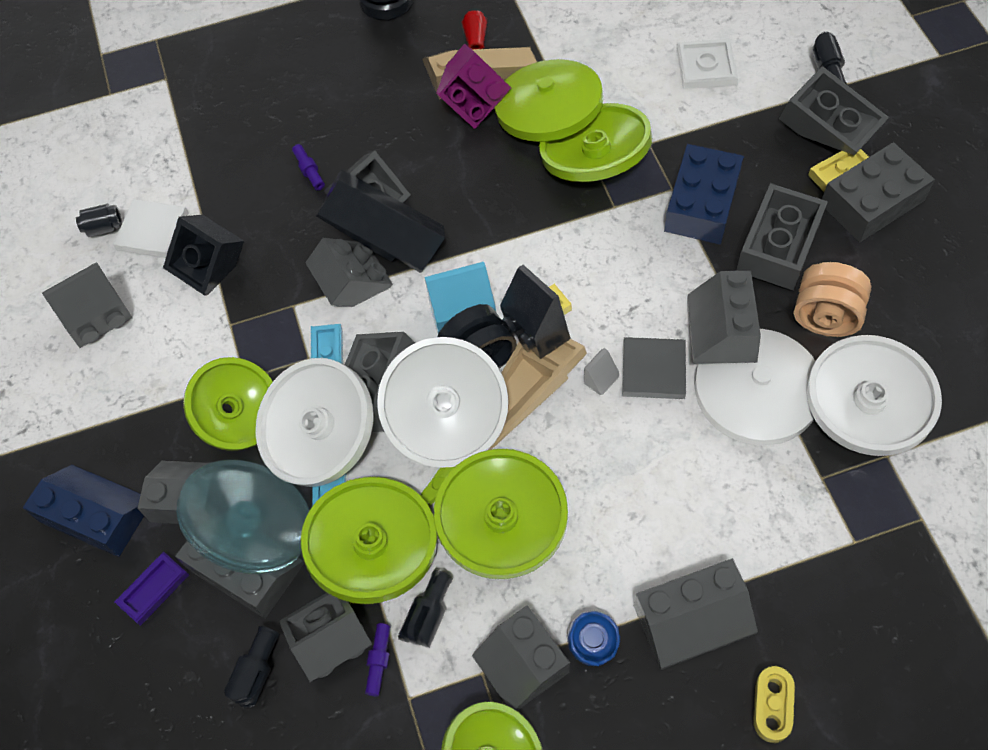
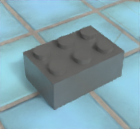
(877, 191)
(781, 236)

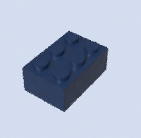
(703, 194)

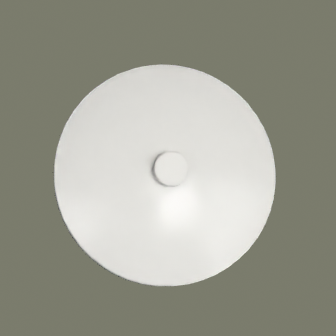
(874, 395)
(761, 399)
(442, 401)
(314, 422)

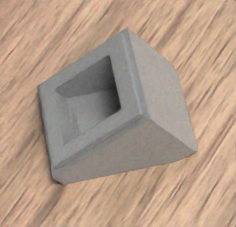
(601, 372)

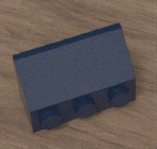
(87, 508)

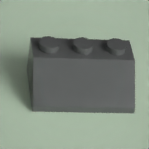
(724, 319)
(370, 359)
(254, 591)
(696, 613)

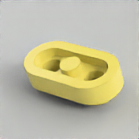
(774, 705)

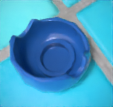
(593, 638)

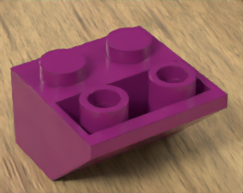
(471, 86)

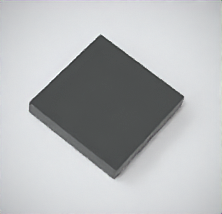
(654, 368)

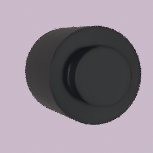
(99, 220)

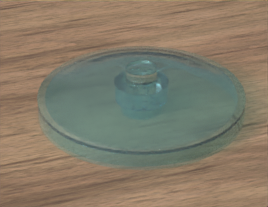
(242, 516)

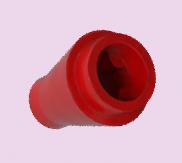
(475, 27)

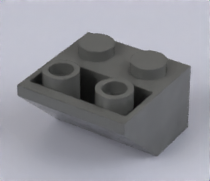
(347, 272)

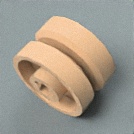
(832, 299)

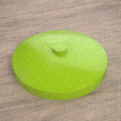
(550, 100)
(603, 148)
(501, 513)
(369, 540)

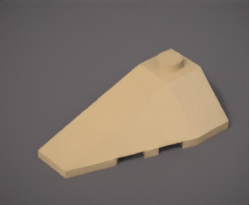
(502, 60)

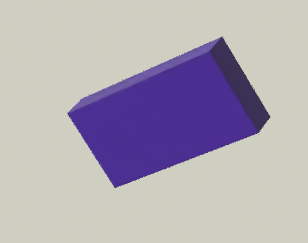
(151, 588)

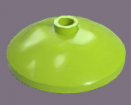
(226, 382)
(490, 728)

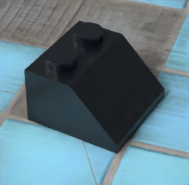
(202, 252)
(534, 313)

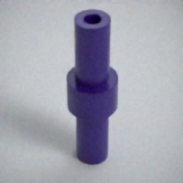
(308, 167)
(377, 660)

